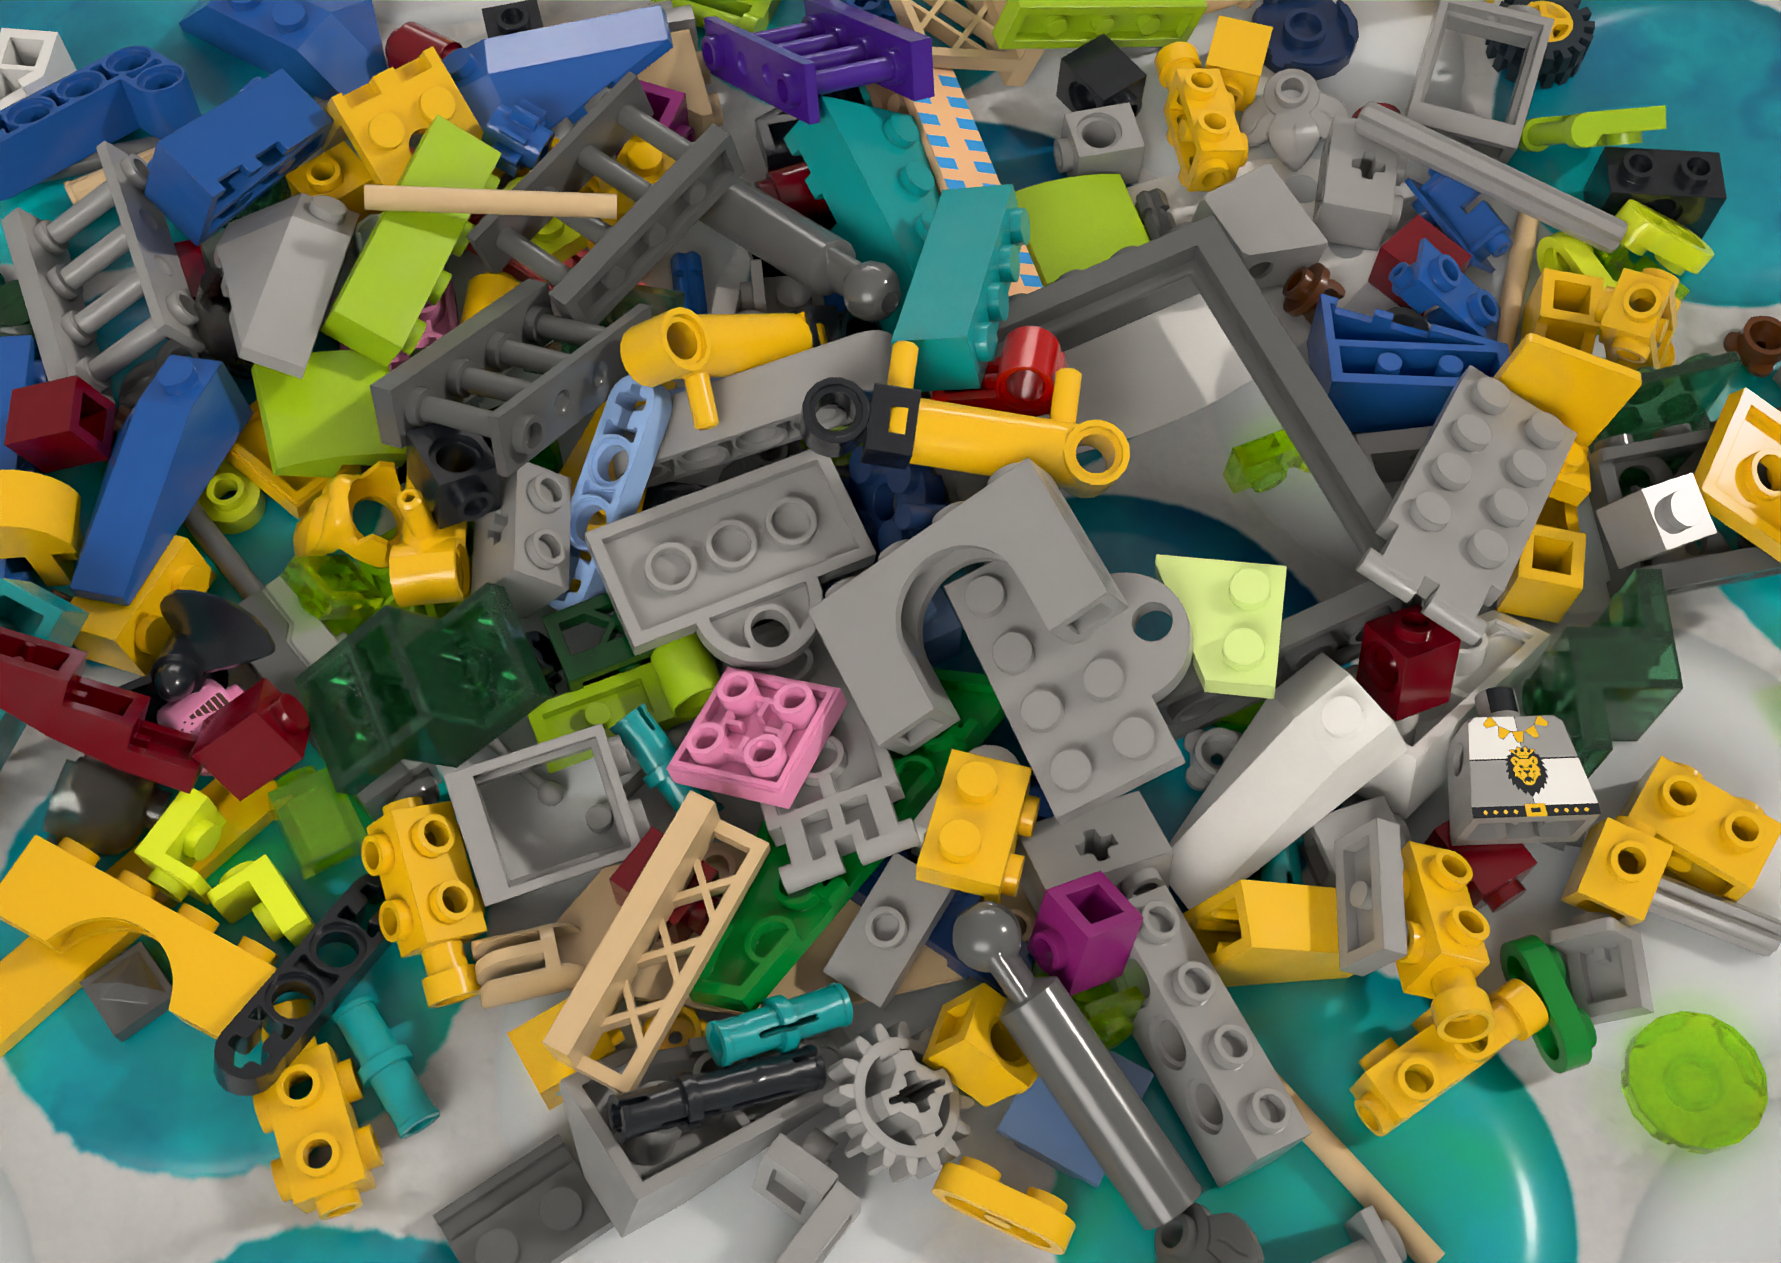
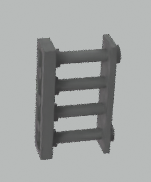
(643, 234)
(475, 361)

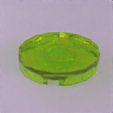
(1694, 1082)

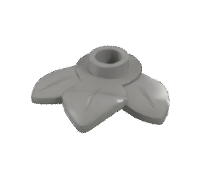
(1291, 123)

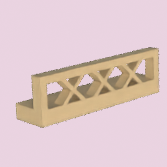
(634, 932)

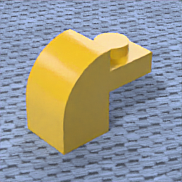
(40, 524)

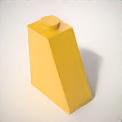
(1269, 933)

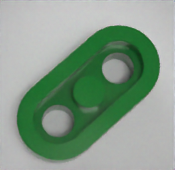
(1570, 1034)

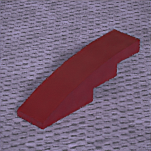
(47, 691)

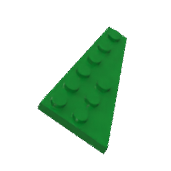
(778, 927)

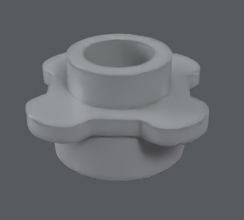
(1201, 748)

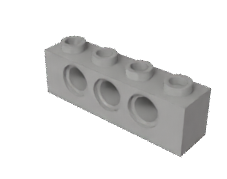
(1205, 1048)

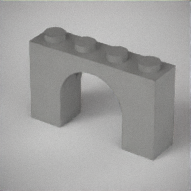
(878, 617)

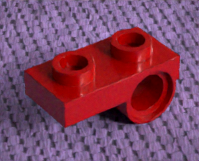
(1019, 379)

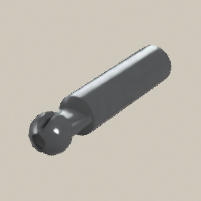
(804, 251)
(1078, 1070)

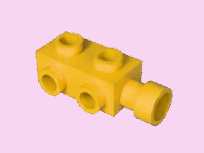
(1200, 119)
(1639, 319)
(427, 893)
(1444, 943)
(1412, 1076)
(318, 1121)

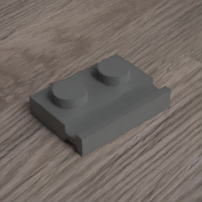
(526, 1212)

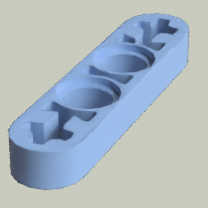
(622, 496)

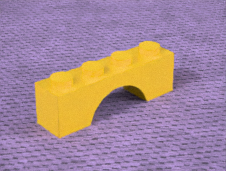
(65, 900)

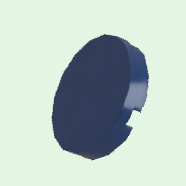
(1308, 35)

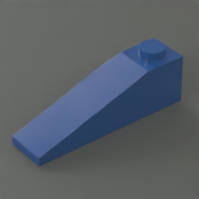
(558, 63)
(158, 474)

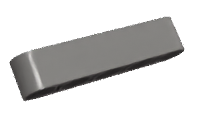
(763, 406)

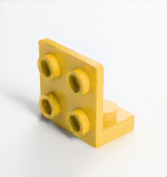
(1577, 390)

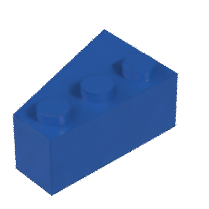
(234, 154)
(1390, 372)

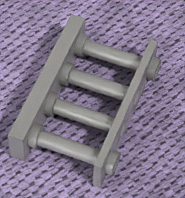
(54, 283)

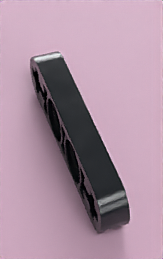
(303, 974)

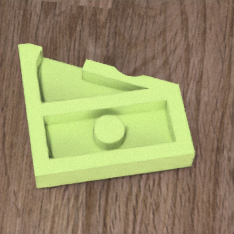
(1232, 618)

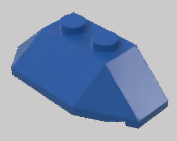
(318, 43)

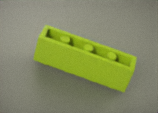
(409, 249)

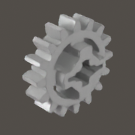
(900, 1136)

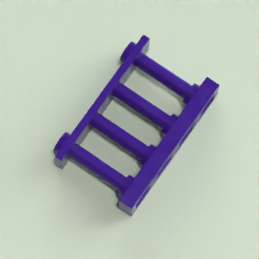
(823, 54)

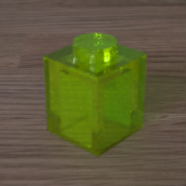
(315, 820)

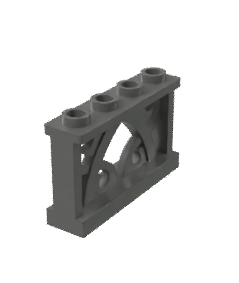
(1680, 570)

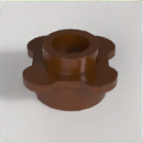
(1757, 344)

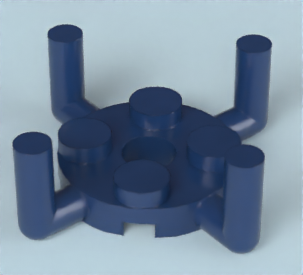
(873, 493)

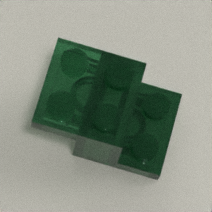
(1610, 676)
(421, 688)

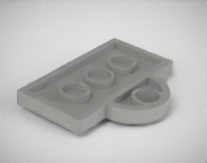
(734, 559)
(1082, 707)

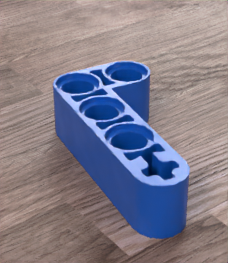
(91, 106)

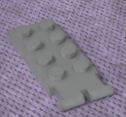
(1469, 503)
(847, 792)

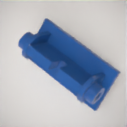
(1478, 232)
(1439, 281)

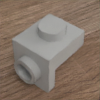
(1605, 967)

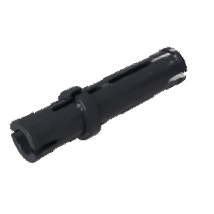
(696, 1097)

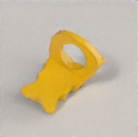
(330, 517)

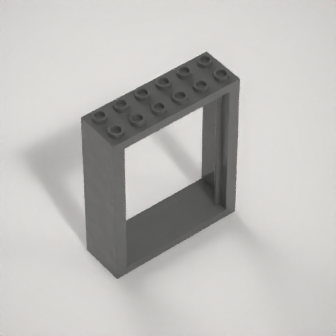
(1165, 272)

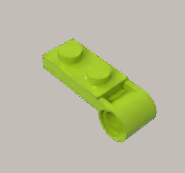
(670, 686)

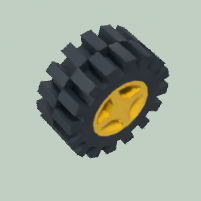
(1566, 44)

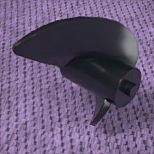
(204, 643)

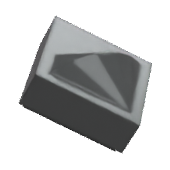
(129, 991)

